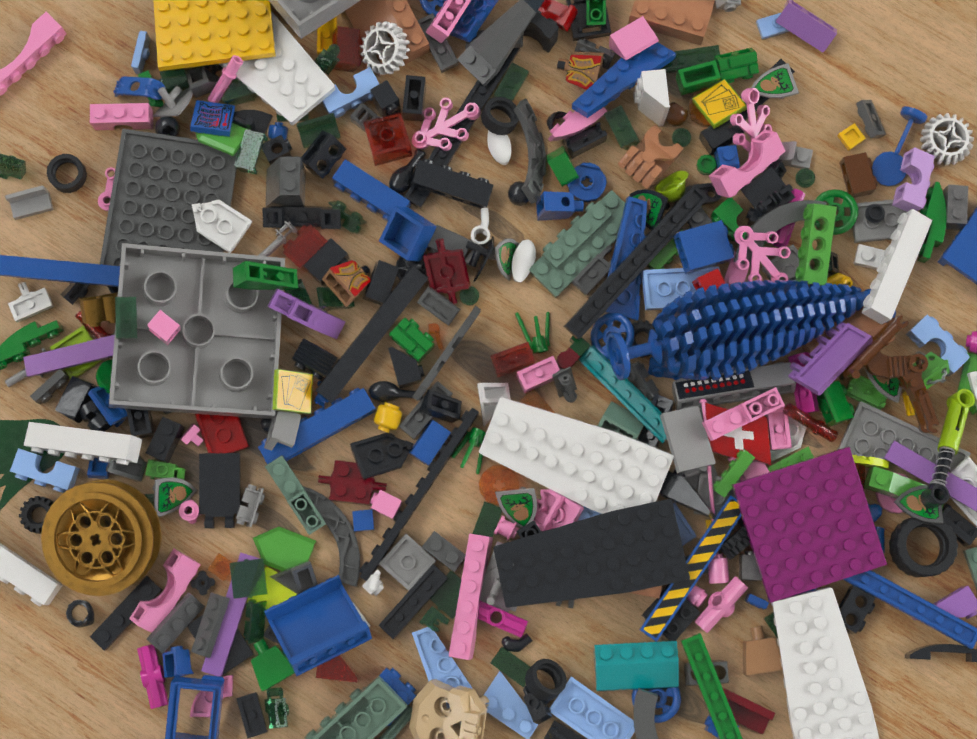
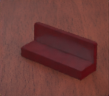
(748, 713)

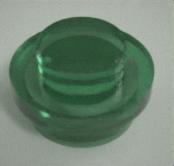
(681, 136)
(805, 178)
(469, 296)

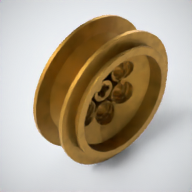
(130, 516)

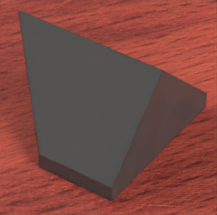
(201, 80)
(132, 471)
(297, 578)

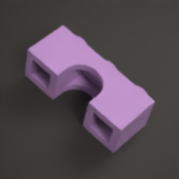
(919, 168)

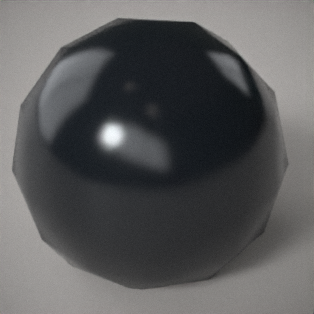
(167, 126)
(516, 194)

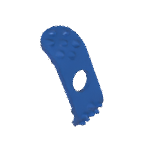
(148, 87)

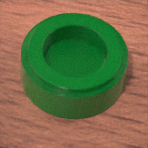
(706, 164)

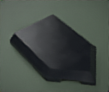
(380, 454)

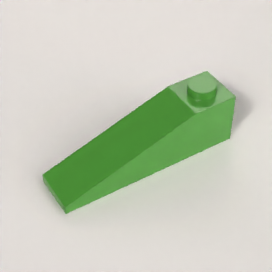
(888, 482)

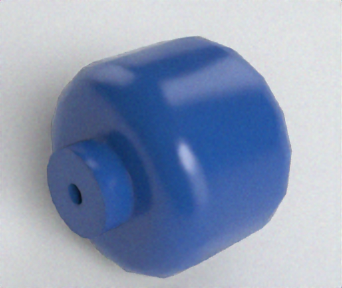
(277, 129)

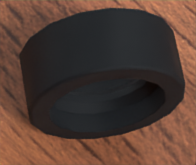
(496, 126)
(61, 159)
(534, 685)

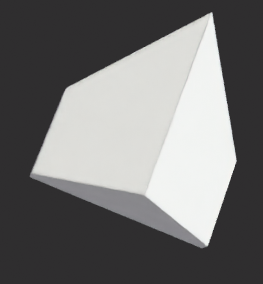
(489, 396)

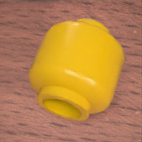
(387, 417)

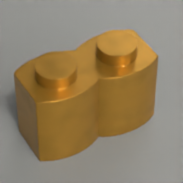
(98, 309)

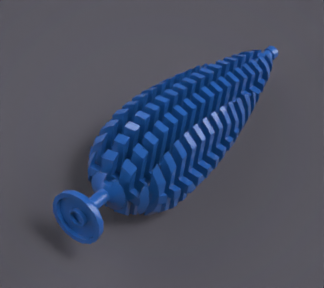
(737, 326)

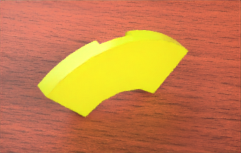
(870, 462)

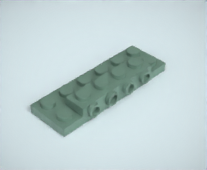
(579, 244)
(363, 715)

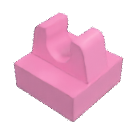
(191, 435)

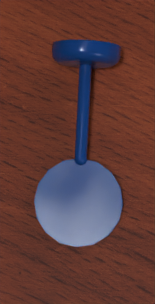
(888, 164)

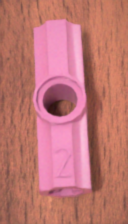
(721, 604)

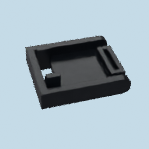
(580, 23)

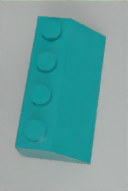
(636, 666)

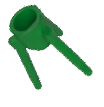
(538, 344)
(475, 439)

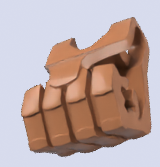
(649, 158)

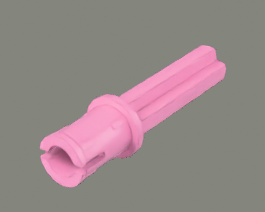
(224, 81)

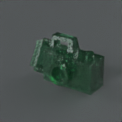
(11, 167)
(276, 708)

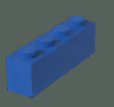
(368, 190)

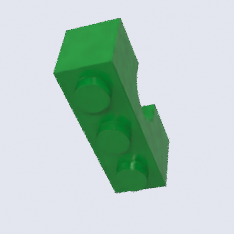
(728, 213)

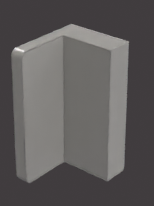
(30, 202)
(283, 429)

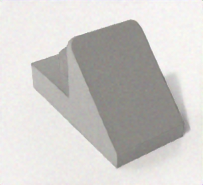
(796, 156)

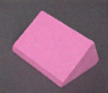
(632, 39)

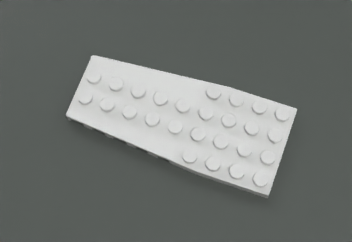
(288, 81)
(575, 458)
(820, 670)

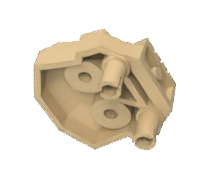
(432, 717)

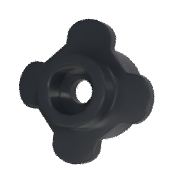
(203, 589)

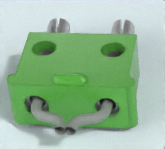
(936, 369)

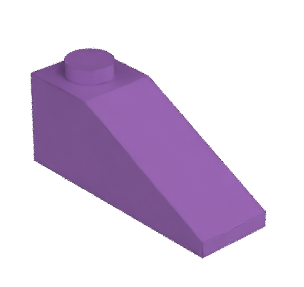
(959, 603)

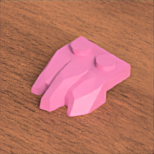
(555, 510)

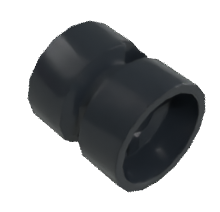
(92, 414)

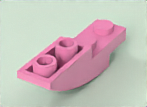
(574, 124)
(743, 414)

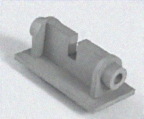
(253, 498)

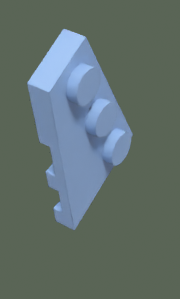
(509, 707)

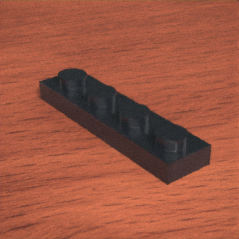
(413, 601)
(119, 619)

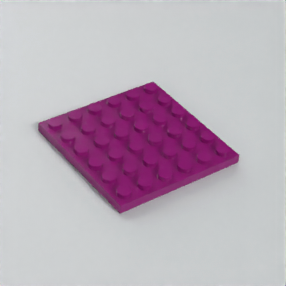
(809, 524)

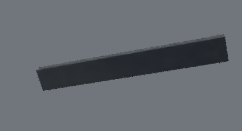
(371, 334)

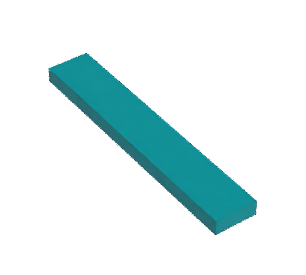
(624, 392)

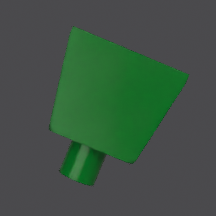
(270, 665)

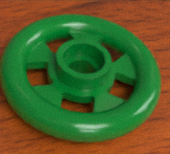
(848, 202)

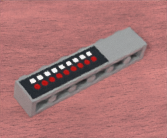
(735, 388)

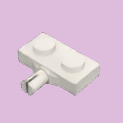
(30, 303)

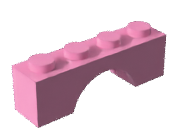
(764, 150)
(179, 571)

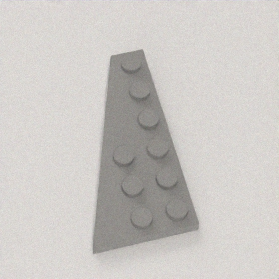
(874, 431)

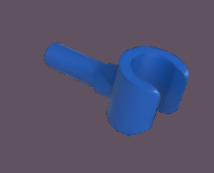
(319, 399)

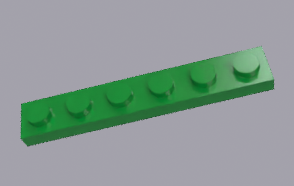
(710, 687)

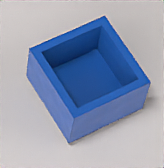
(407, 233)

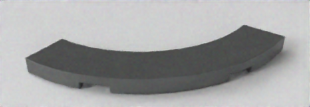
(536, 151)
(777, 219)
(446, 354)
(343, 535)
(645, 714)

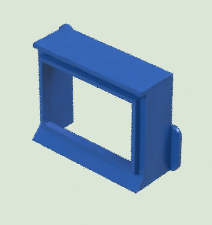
(207, 683)

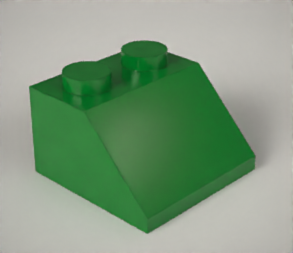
(834, 405)

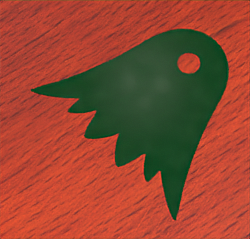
(11, 438)

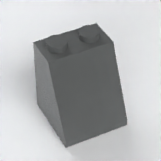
(286, 182)

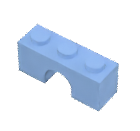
(340, 103)
(929, 331)
(28, 465)

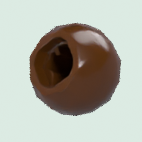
(676, 115)

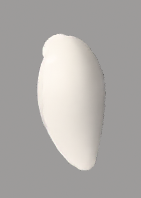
(499, 147)
(522, 260)

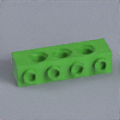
(821, 255)

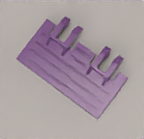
(830, 357)

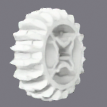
(393, 54)
(961, 141)

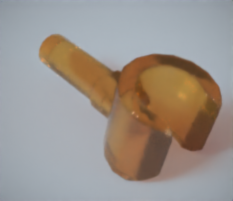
(433, 328)

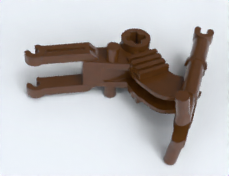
(897, 367)

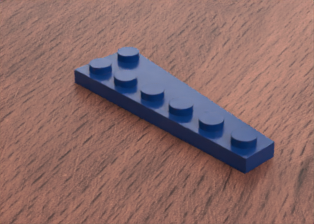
(472, 19)
(621, 77)
(629, 236)

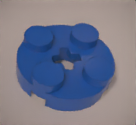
(595, 176)

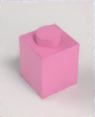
(386, 504)

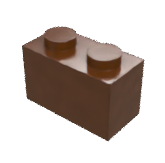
(858, 175)

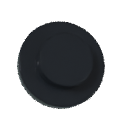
(874, 213)

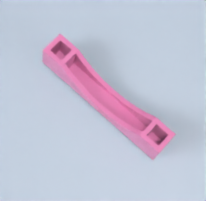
(43, 36)
(470, 591)

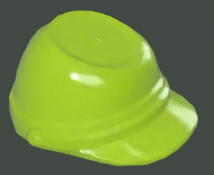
(673, 186)

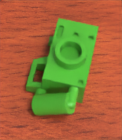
(160, 470)

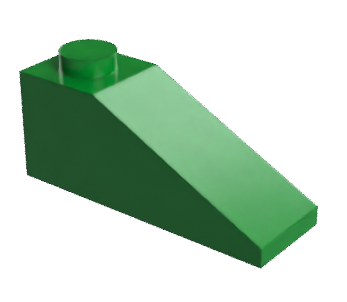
(264, 277)

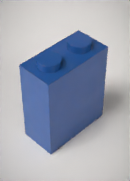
(703, 246)

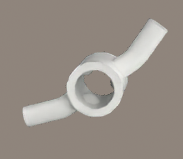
(483, 228)

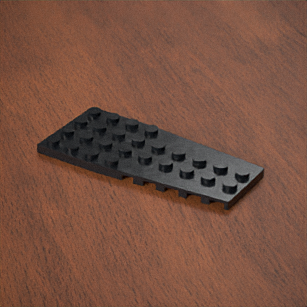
(594, 557)

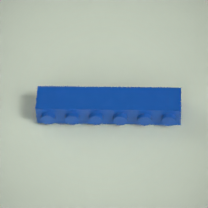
(323, 425)

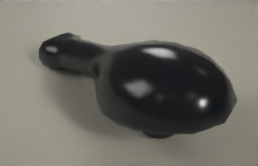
(402, 177)
(387, 391)

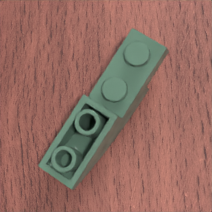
(295, 495)

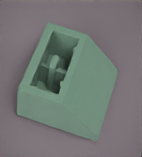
(621, 421)

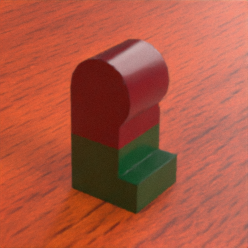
(573, 353)

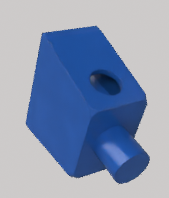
(557, 205)

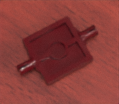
(447, 270)
(348, 484)

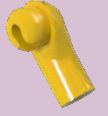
(839, 278)

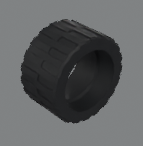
(900, 556)

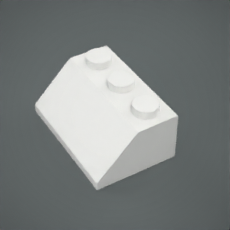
(652, 95)

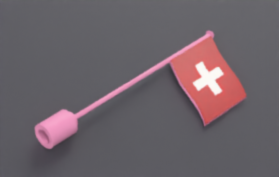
(751, 437)

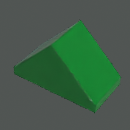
(562, 166)

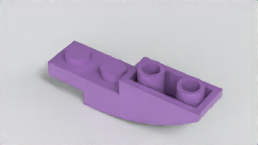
(306, 314)

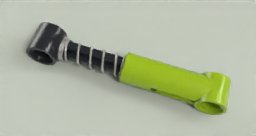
(948, 446)

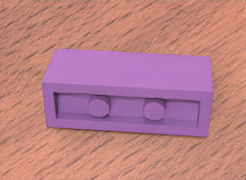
(806, 25)

